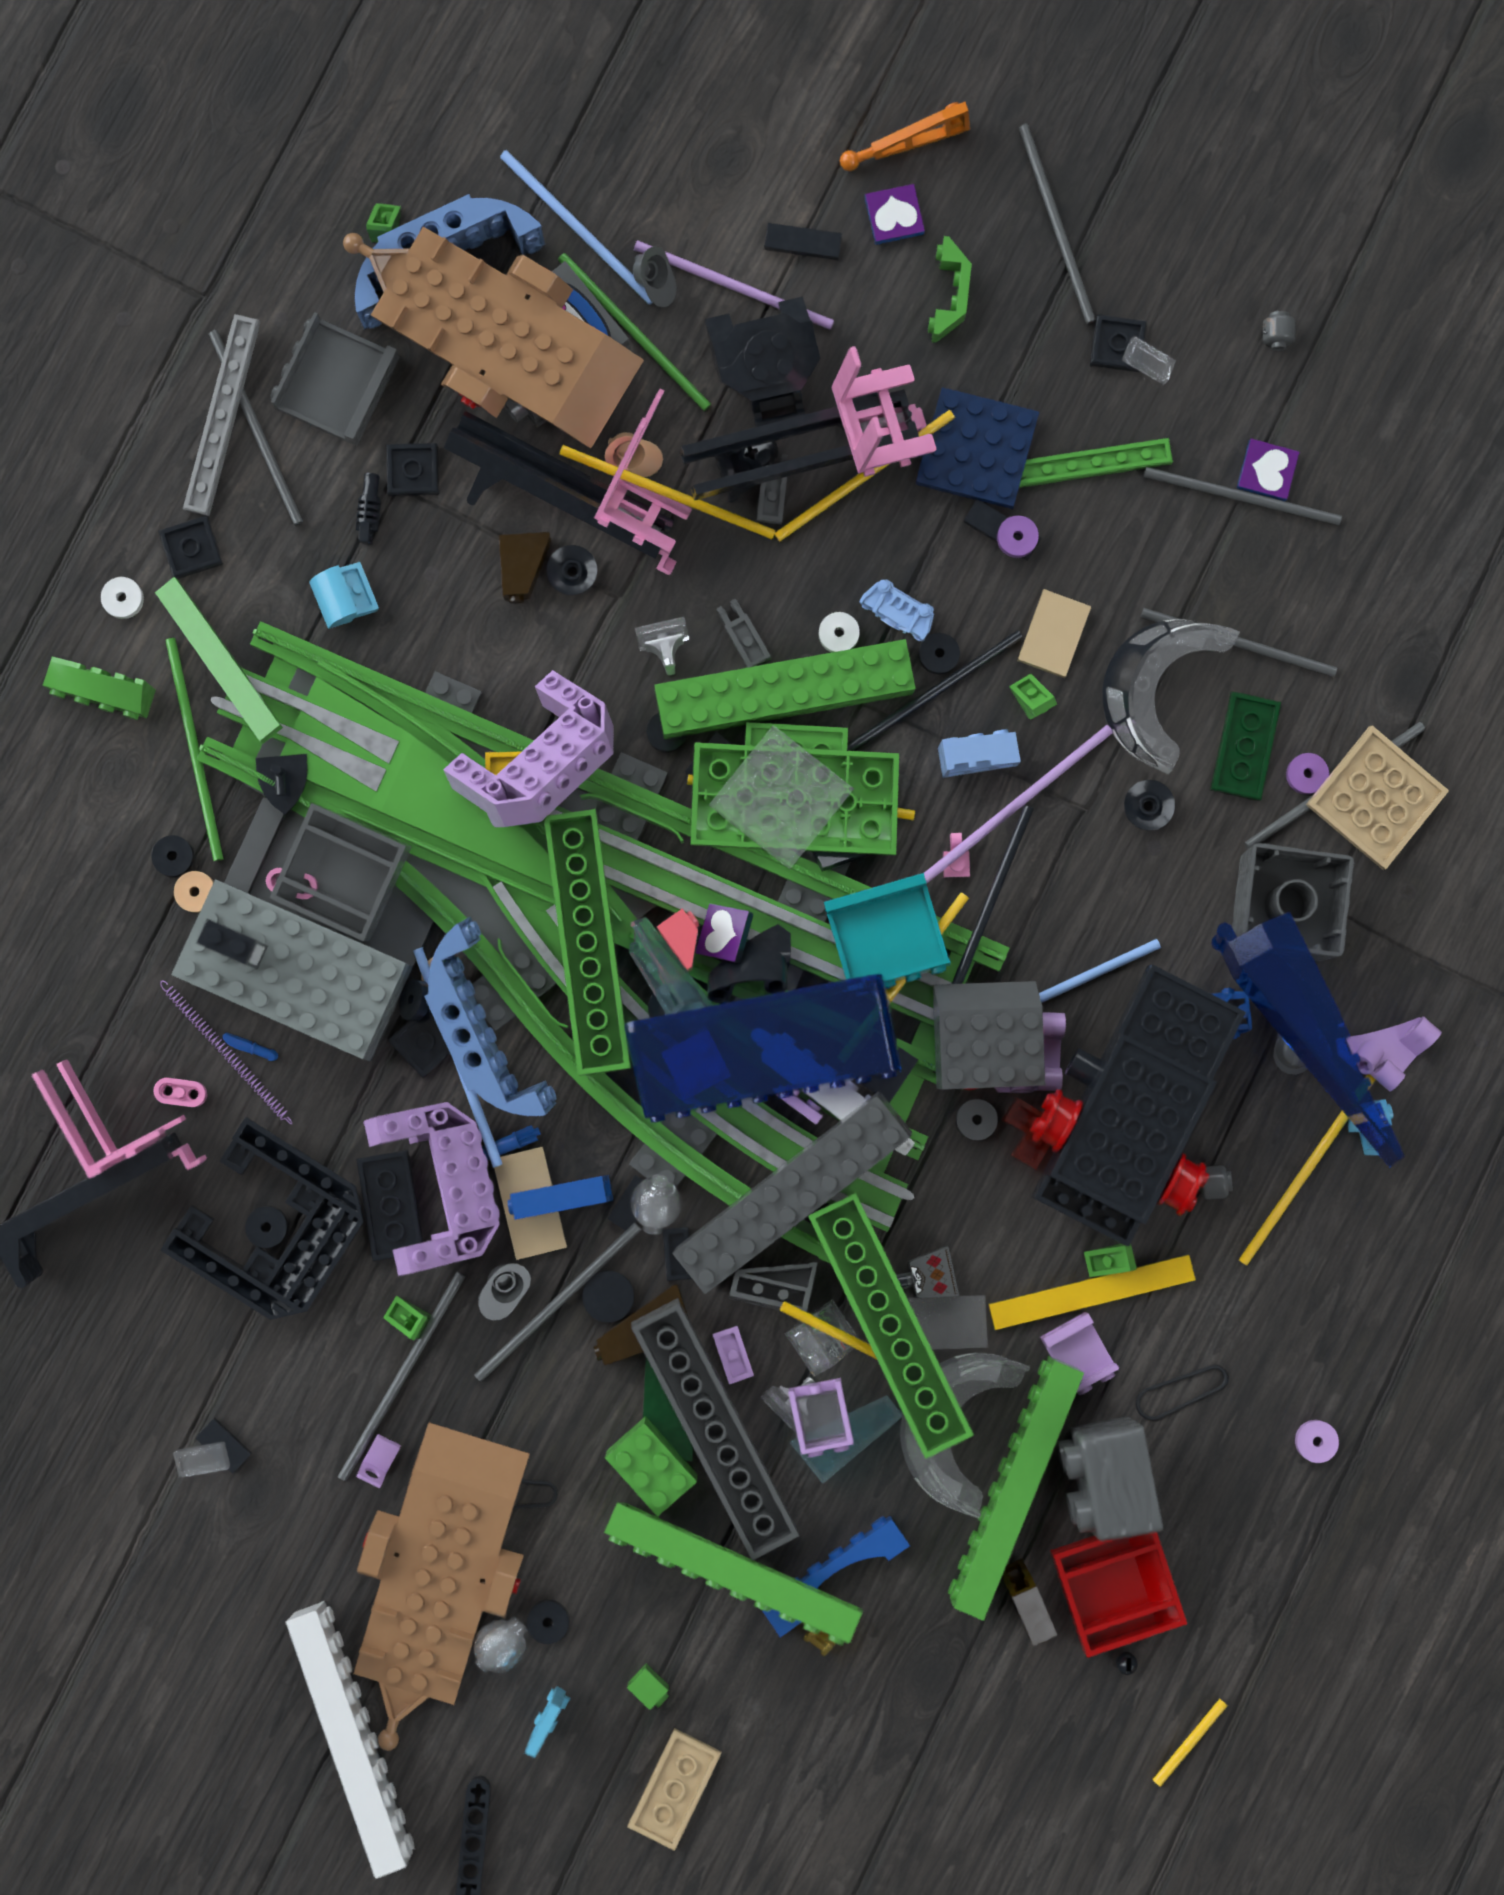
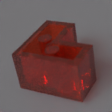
(1021, 1117)

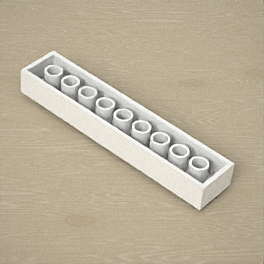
(350, 1739)

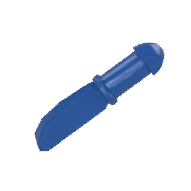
(250, 1047)

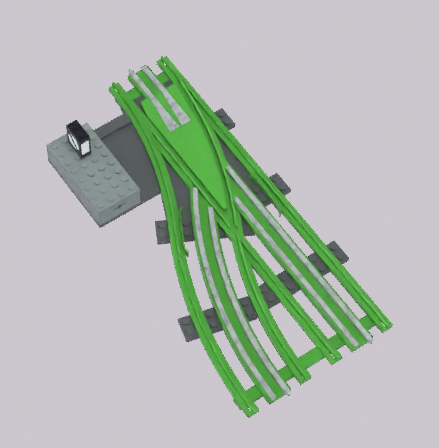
(380, 761)

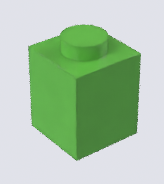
(648, 1687)

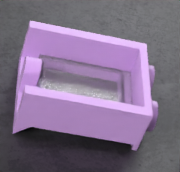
(821, 1417)

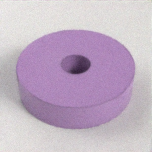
(1327, 1446)

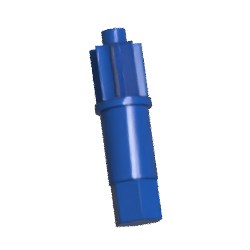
(515, 1140)

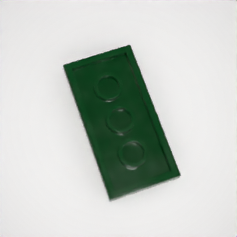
(1245, 746)
(662, 1415)

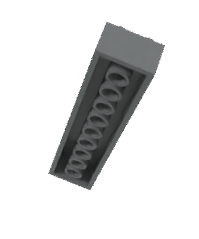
(792, 1192)
(715, 1429)

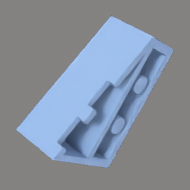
(978, 753)

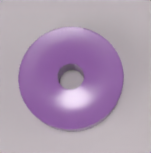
(1019, 525)
(1296, 777)

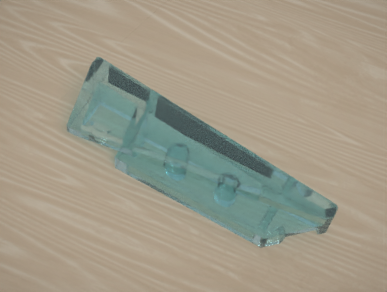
(664, 971)

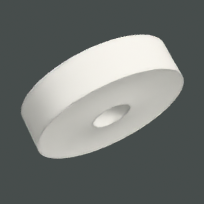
(117, 587)
(839, 621)

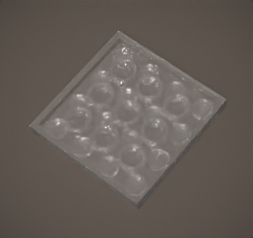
(781, 797)

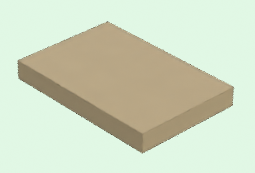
(1054, 633)

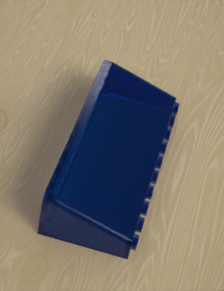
(764, 1047)

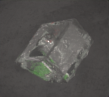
(817, 1348)

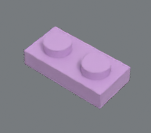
(808, 1109)
(733, 1354)

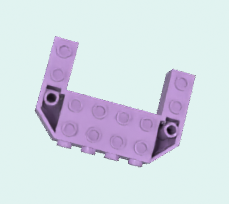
(549, 766)
(461, 1181)

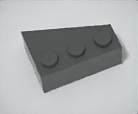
(774, 1285)

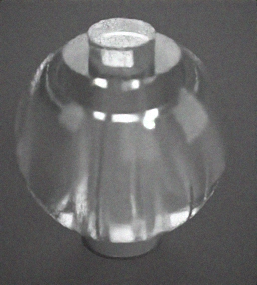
(656, 1203)
(500, 1645)

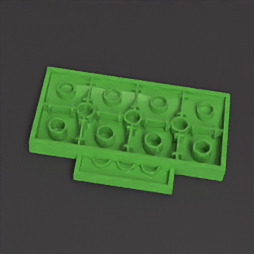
(861, 824)

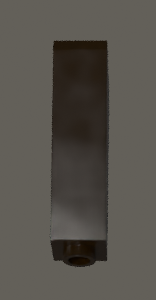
(621, 1340)

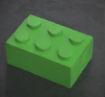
(651, 1466)

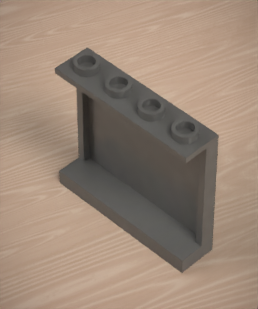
(334, 380)

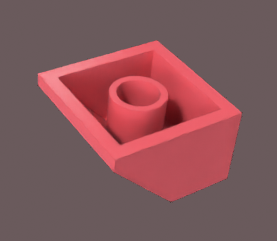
(681, 936)

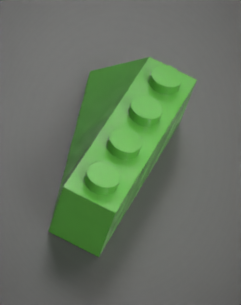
(99, 687)

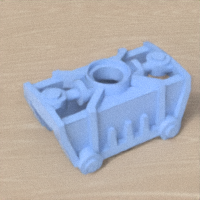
(898, 609)

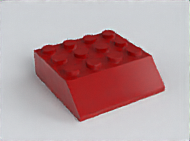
(1117, 1590)

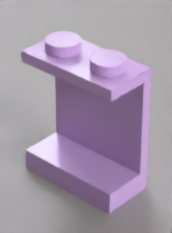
(1081, 1347)

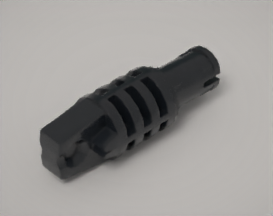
(368, 509)

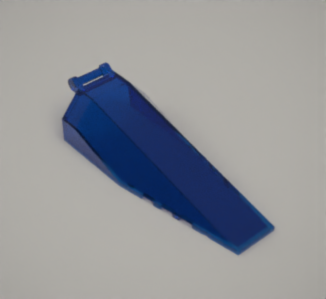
(1288, 989)

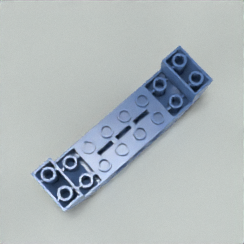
(462, 223)
(487, 1073)

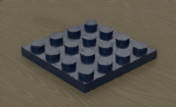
(979, 450)

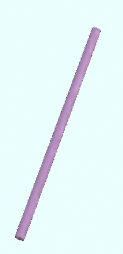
(1017, 803)

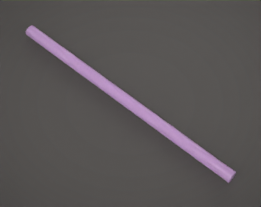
(732, 284)

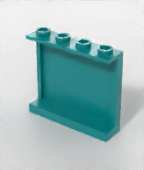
(888, 931)

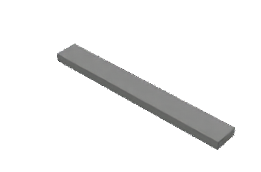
(221, 415)

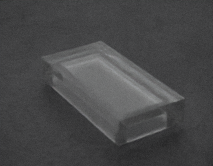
(1148, 360)
(201, 1459)

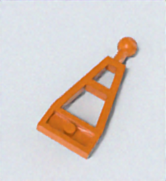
(954, 120)

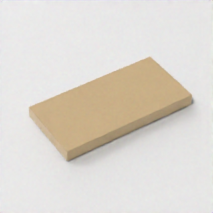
(537, 1233)
(674, 1789)

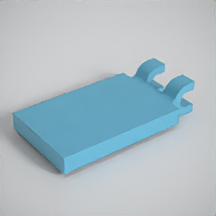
(545, 1721)

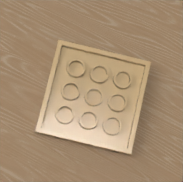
(1377, 797)

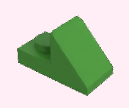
(1032, 696)
(1110, 1260)

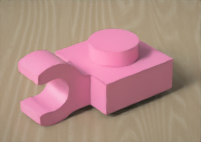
(961, 866)

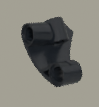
(763, 959)

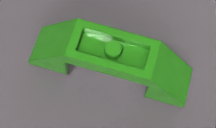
(953, 260)

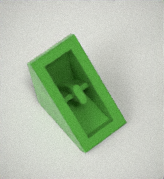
(382, 220)
(407, 1317)

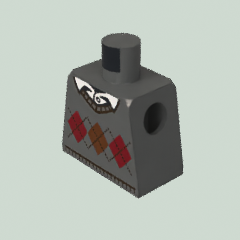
(931, 1275)

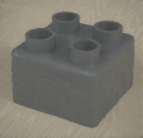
(1300, 882)
(1112, 1478)

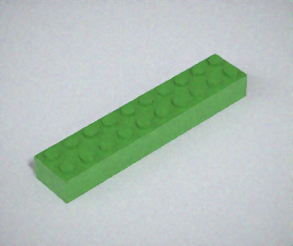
(784, 689)
(587, 942)
(890, 1326)
(1015, 1487)
(734, 1571)

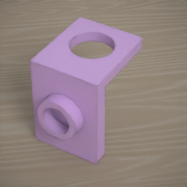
(378, 1460)

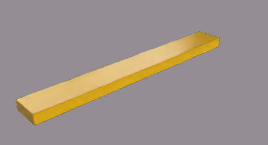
(1091, 1292)

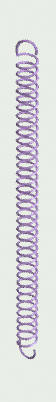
(226, 1054)

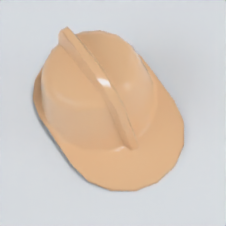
(645, 460)

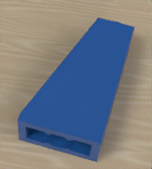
(560, 1197)

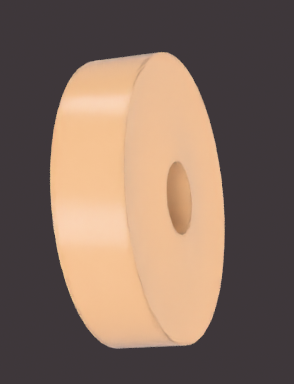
(184, 887)

